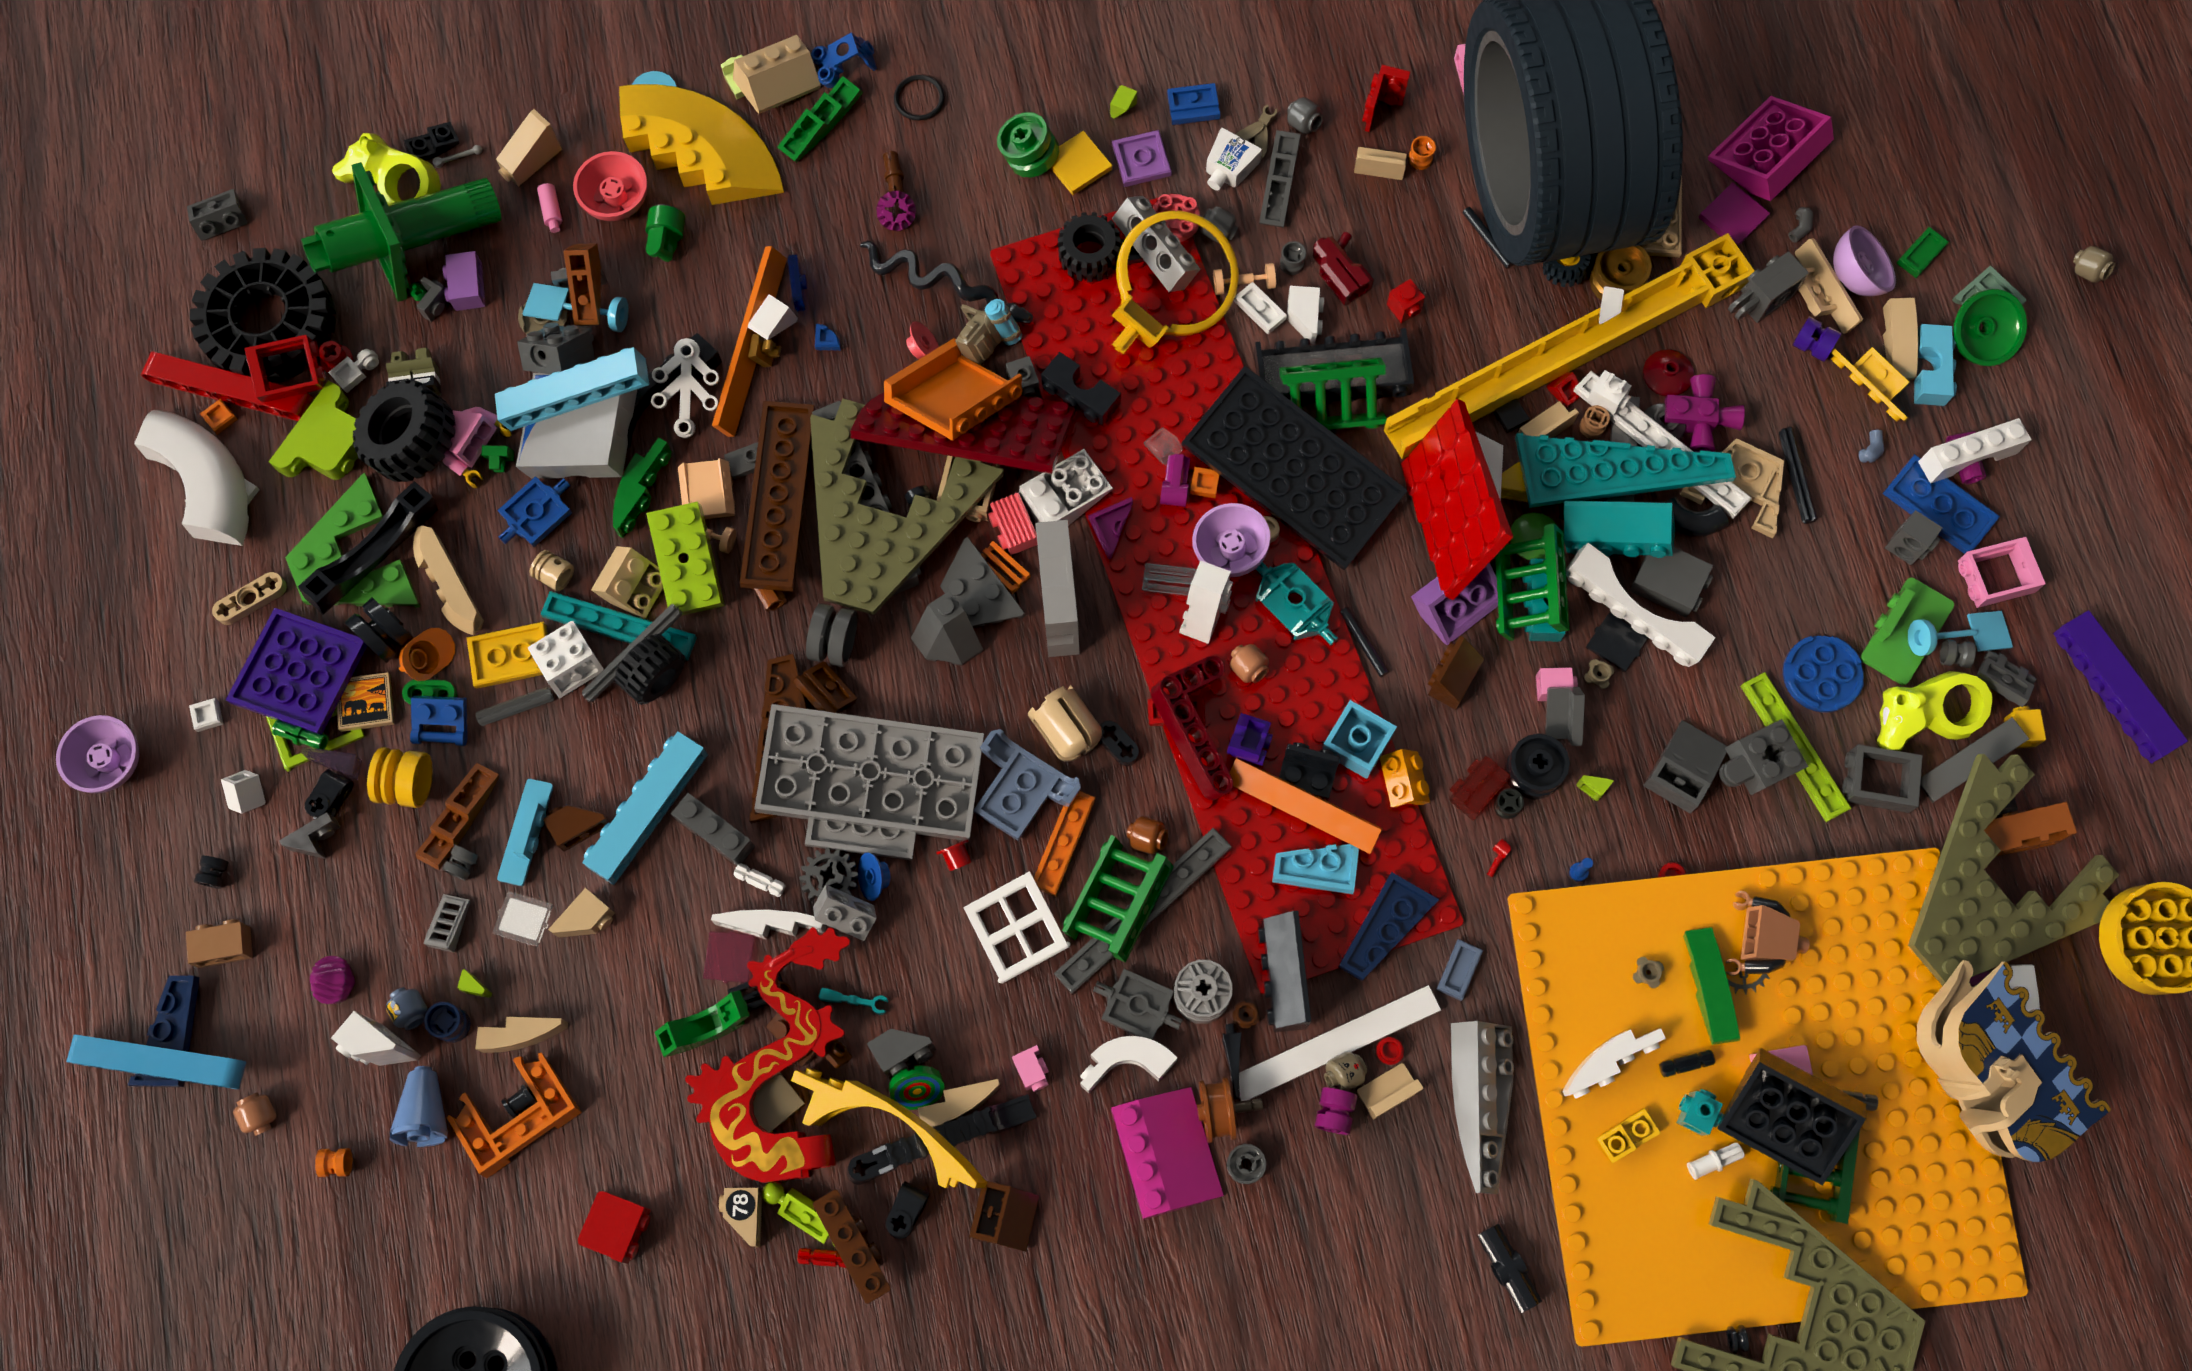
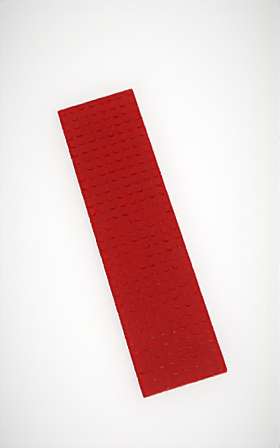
(1306, 677)

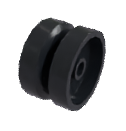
(379, 629)
(1536, 752)

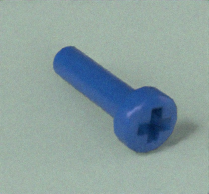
(1580, 870)

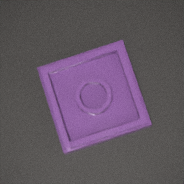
(1141, 158)

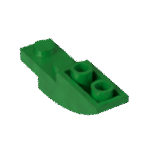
(632, 492)

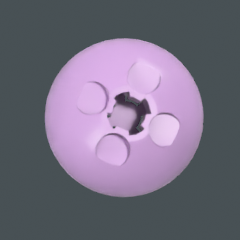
(1863, 263)
(1231, 528)
(87, 748)

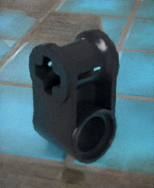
(328, 794)
(907, 1205)

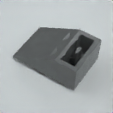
(1686, 767)

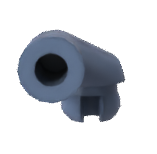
(1875, 448)

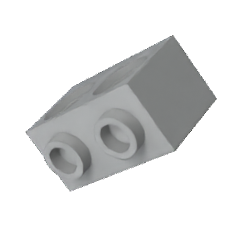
(844, 912)

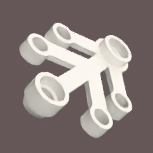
(685, 383)

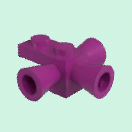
(1702, 413)

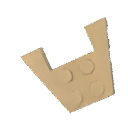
(1759, 477)

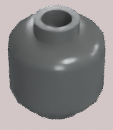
(1305, 115)
(1222, 220)

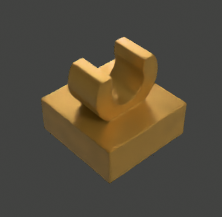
(763, 350)

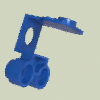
(831, 62)

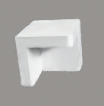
(243, 791)

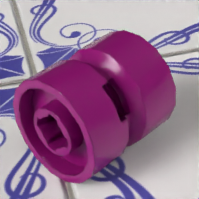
(1335, 1111)

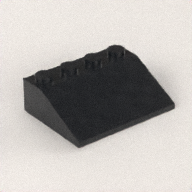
(1792, 1116)

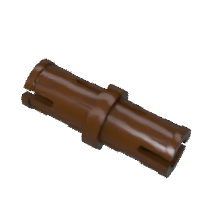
(893, 174)

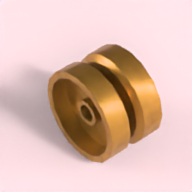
(1620, 269)

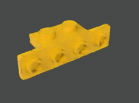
(1878, 376)

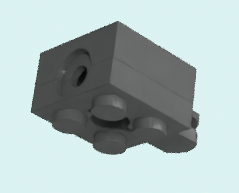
(1770, 288)
(556, 348)
(1762, 759)

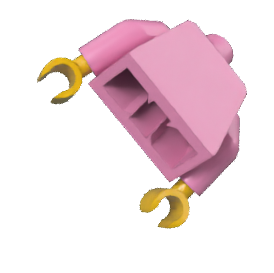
(472, 430)

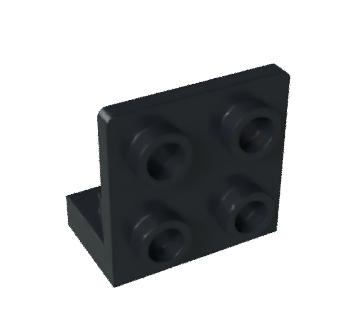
(1310, 769)

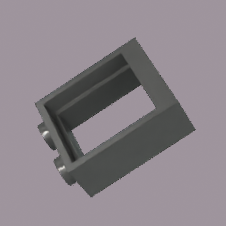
(1910, 779)

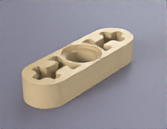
(262, 582)

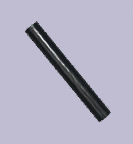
(1486, 235)
(1364, 642)

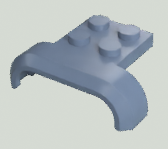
(1020, 786)

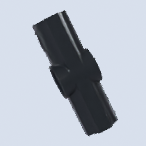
(1509, 1268)

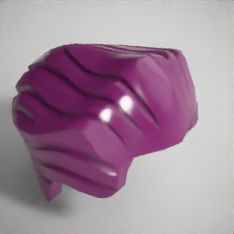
(331, 980)

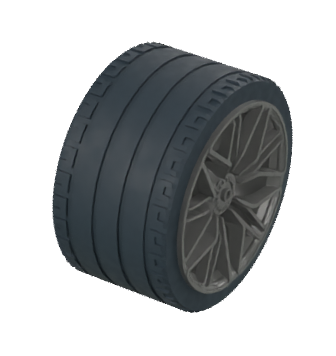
(1572, 125)

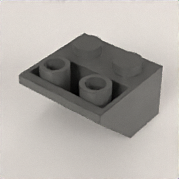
(899, 1050)

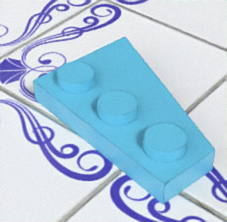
(1321, 868)

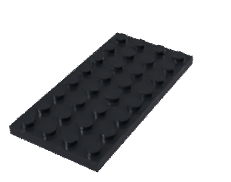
(1294, 467)

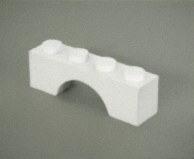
(1955, 455)

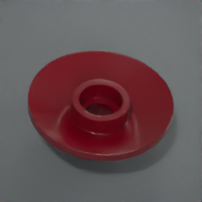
(1666, 382)

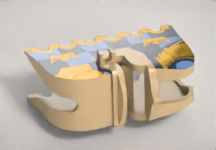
(2003, 1068)

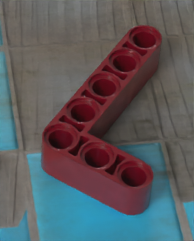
(1192, 724)

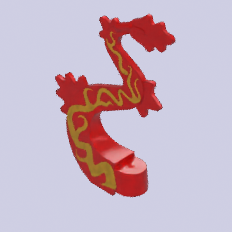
(730, 1091)

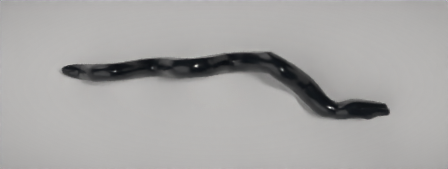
(946, 269)

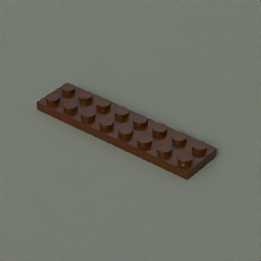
(777, 497)

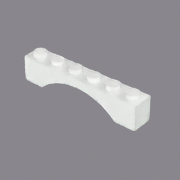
(1595, 574)

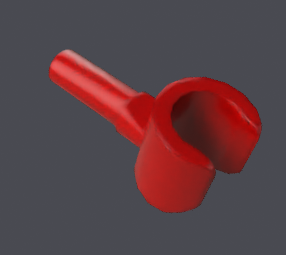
(1502, 848)

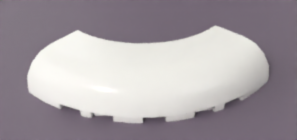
(209, 473)

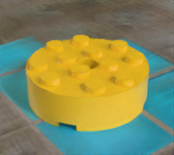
(2149, 938)

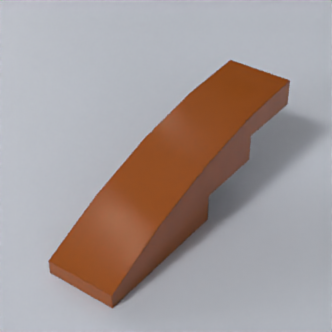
(458, 815)

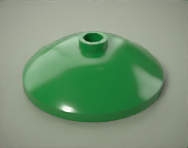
(2002, 330)

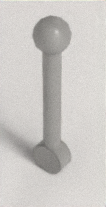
(438, 162)

